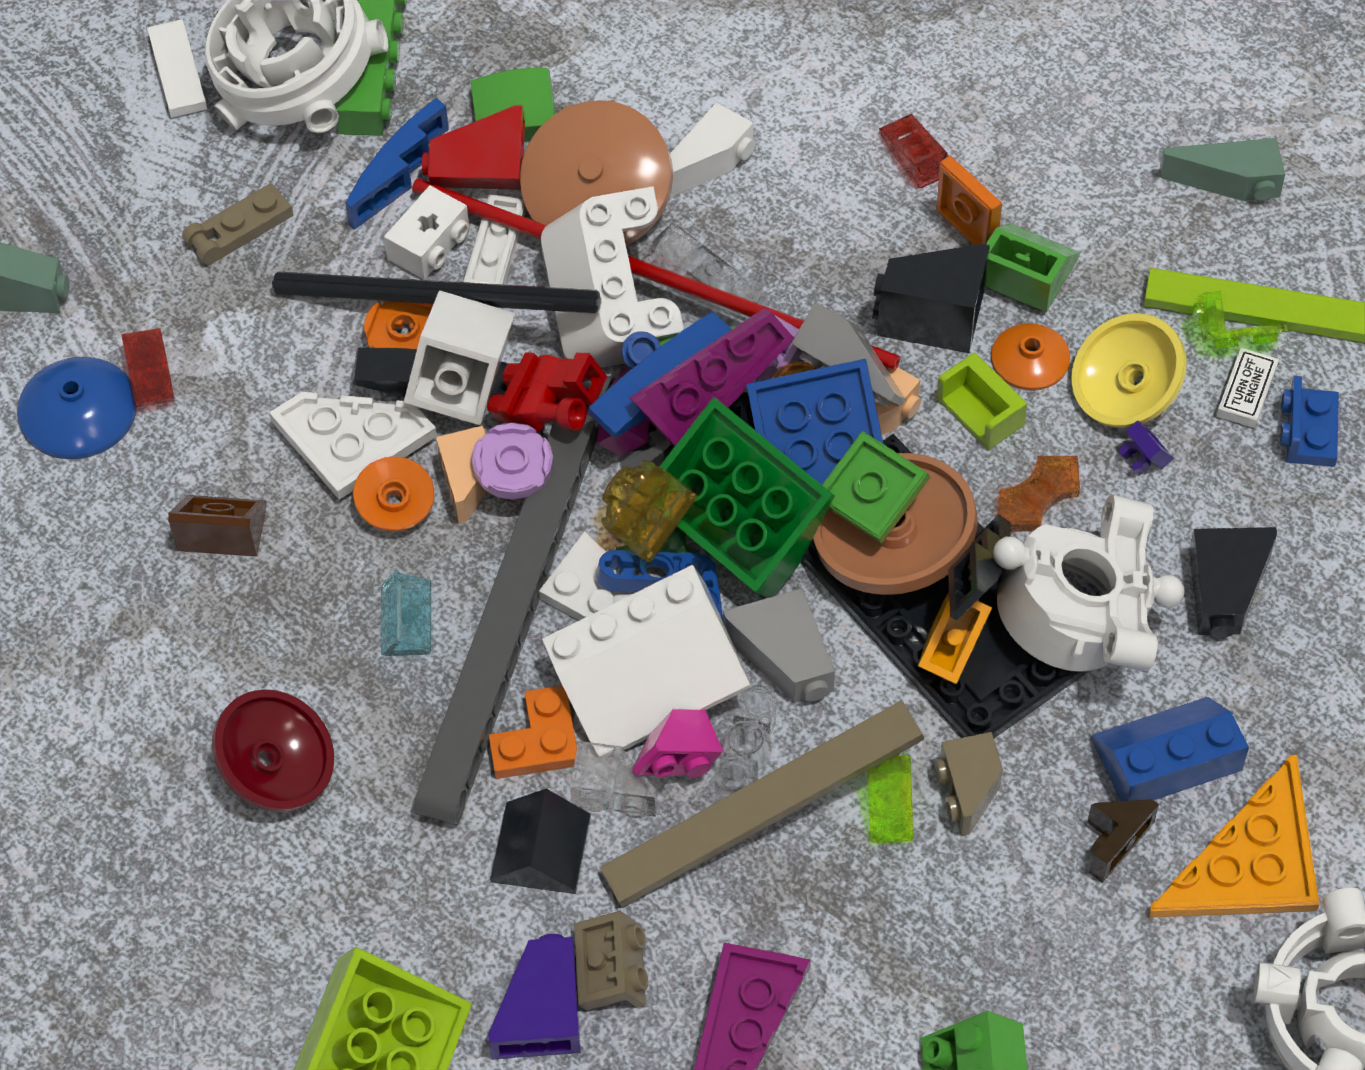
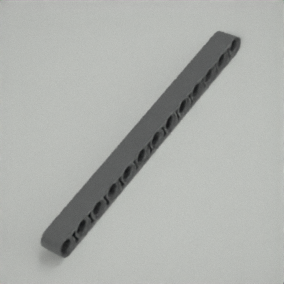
(504, 626)

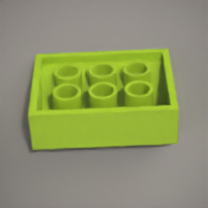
(382, 1020)

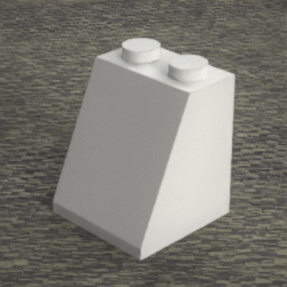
(459, 357)

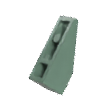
(1230, 168)

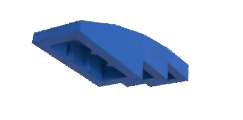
(389, 171)
(615, 409)

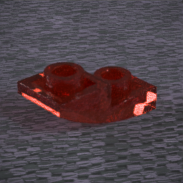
(147, 367)

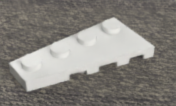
(574, 582)

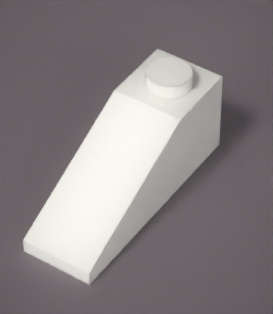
(711, 148)

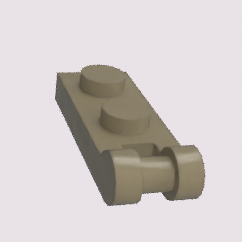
(238, 224)

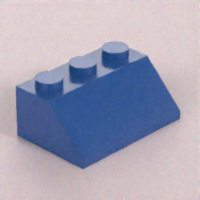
(1172, 750)

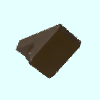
(1121, 829)

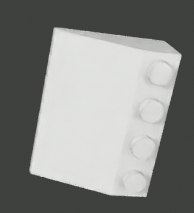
(646, 658)

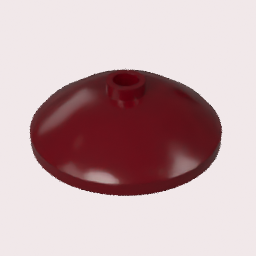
(289, 740)

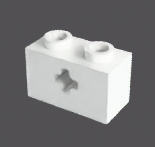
(427, 232)

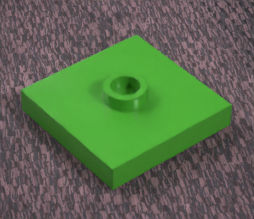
(874, 486)

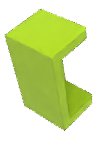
(981, 401)

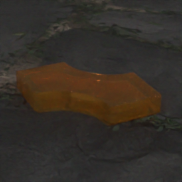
(1051, 482)

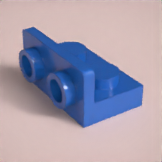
(1311, 425)

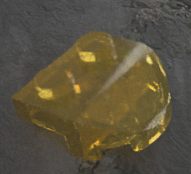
(645, 507)

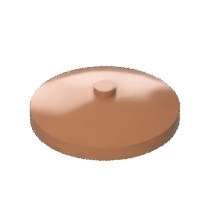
(593, 153)
(917, 549)

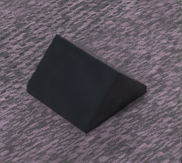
(541, 843)

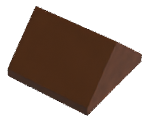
(218, 525)

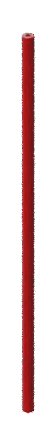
(637, 266)

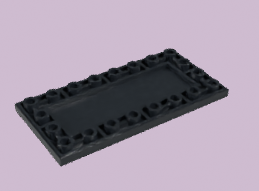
(999, 678)

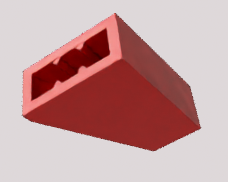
(480, 153)

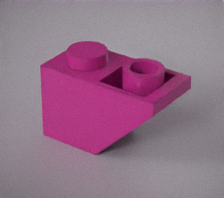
(679, 746)

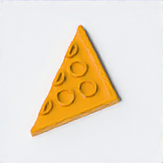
(1254, 861)

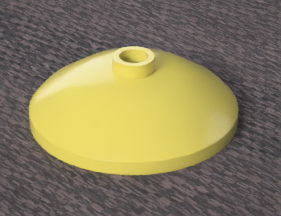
(1116, 357)

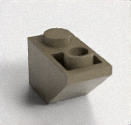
(972, 777)

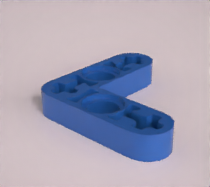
(670, 563)

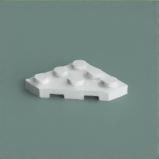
(349, 434)

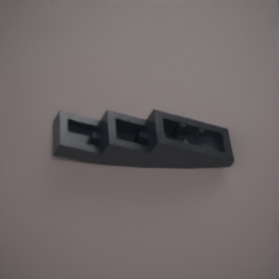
(390, 370)
(976, 568)

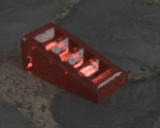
(917, 152)

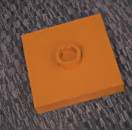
(967, 202)

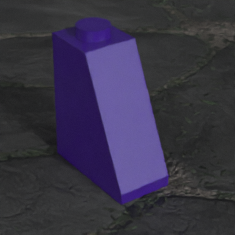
(540, 1003)

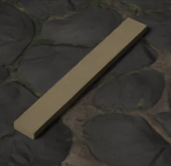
(762, 803)

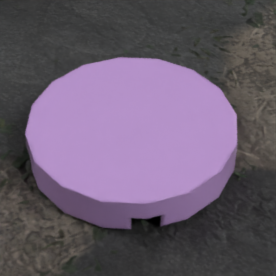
(512, 461)

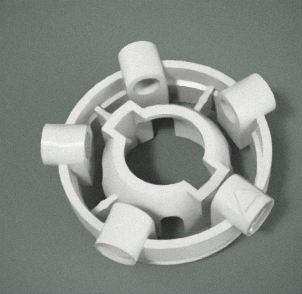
(303, 80)
(1279, 985)

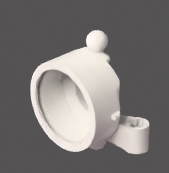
(1076, 628)

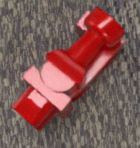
(541, 383)

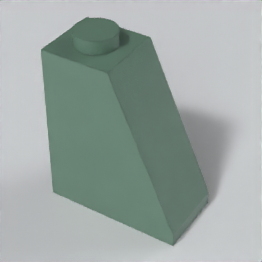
(30, 281)

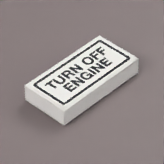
(1247, 387)

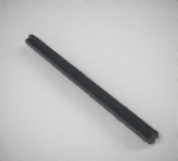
(427, 290)

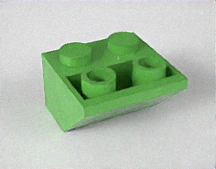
(1027, 265)
(976, 1044)

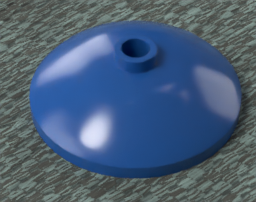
(78, 422)

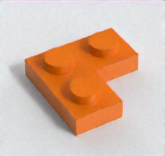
(543, 746)

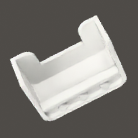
(590, 253)

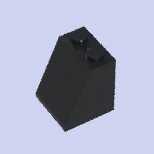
(932, 297)

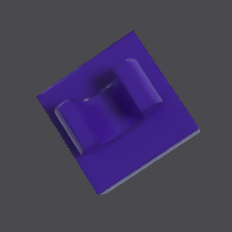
(1148, 446)

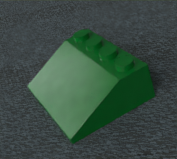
(752, 499)

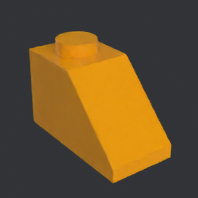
(952, 640)

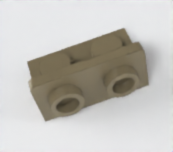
(610, 961)

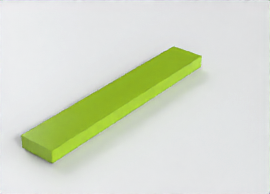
(1259, 304)

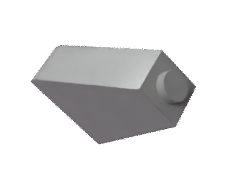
(783, 644)

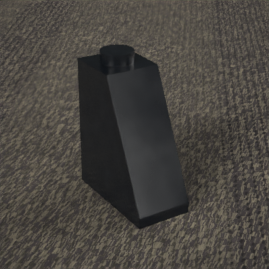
(1227, 574)

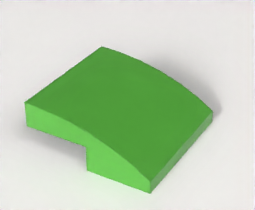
(516, 87)

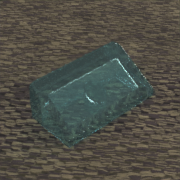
(405, 615)

